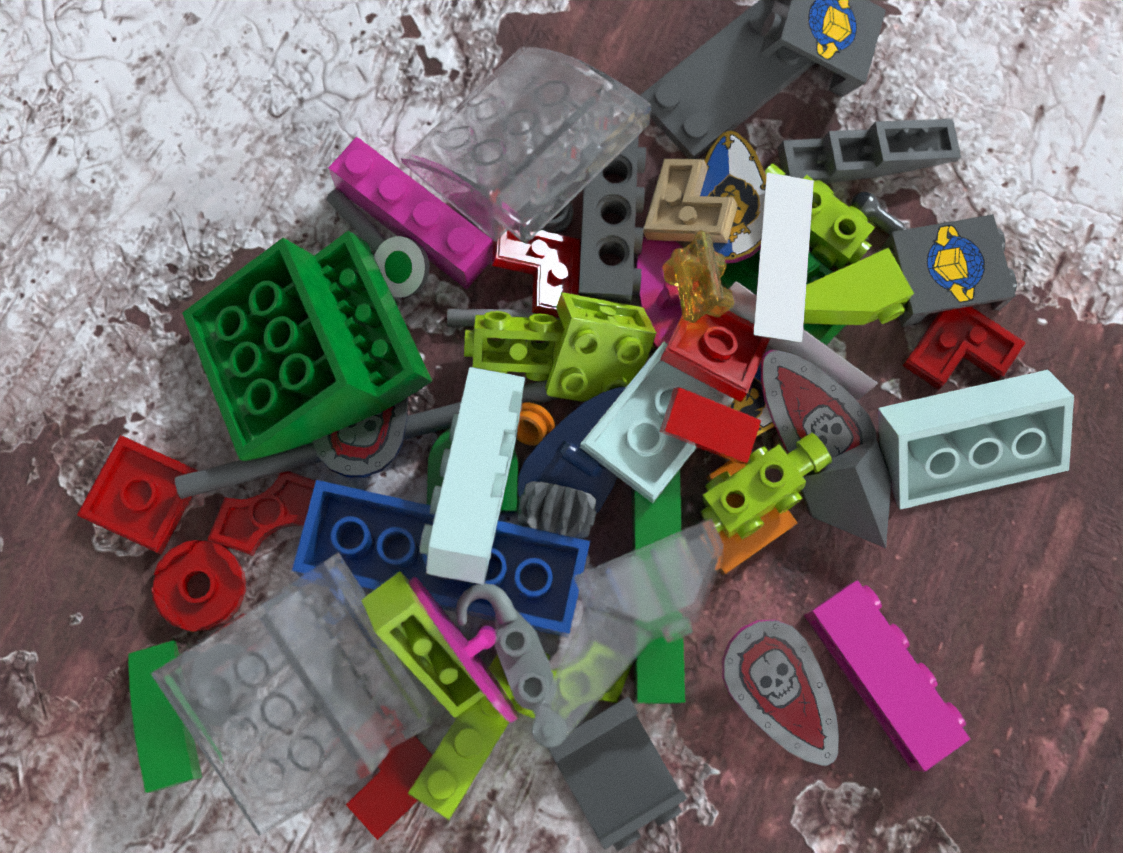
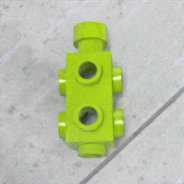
(827, 218)
(517, 349)
(758, 493)

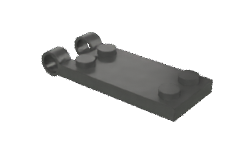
(722, 83)

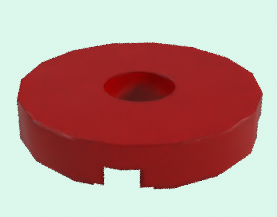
(220, 602)

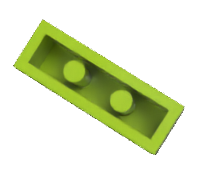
(418, 643)

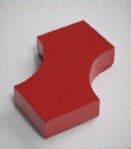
(249, 521)

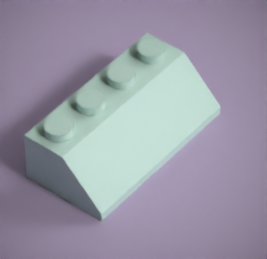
(976, 438)

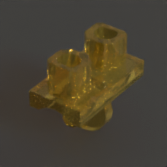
(697, 276)

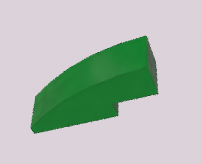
(162, 740)

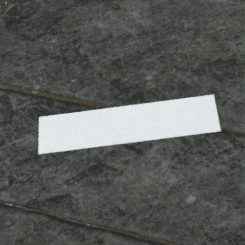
(783, 258)
(810, 349)

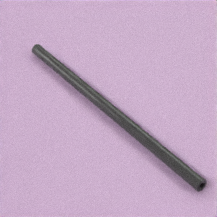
(305, 455)

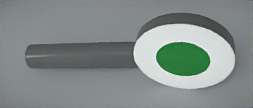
(399, 257)

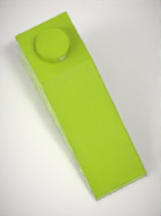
(859, 293)

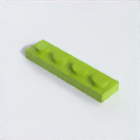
(462, 752)

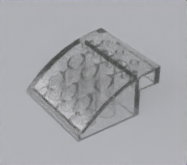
(528, 141)
(296, 696)

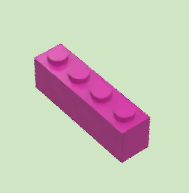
(412, 212)
(888, 677)

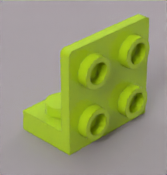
(599, 348)

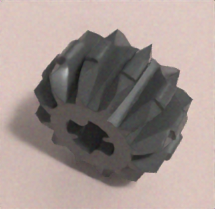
(557, 509)

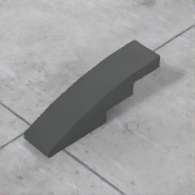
(872, 152)

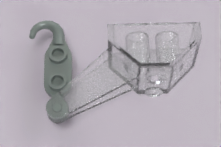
(627, 604)

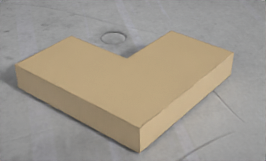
(680, 211)

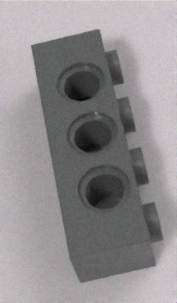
(622, 239)

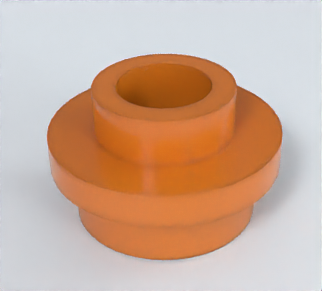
(534, 423)

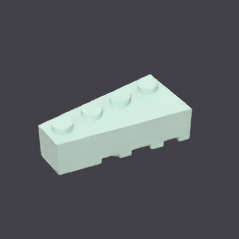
(474, 477)

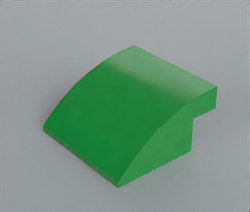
(303, 345)

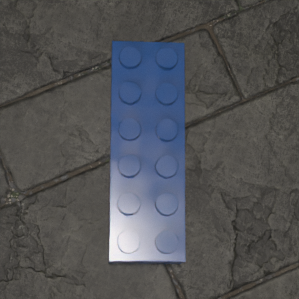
(384, 536)

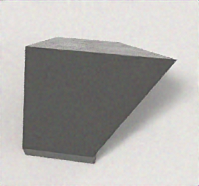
(852, 493)

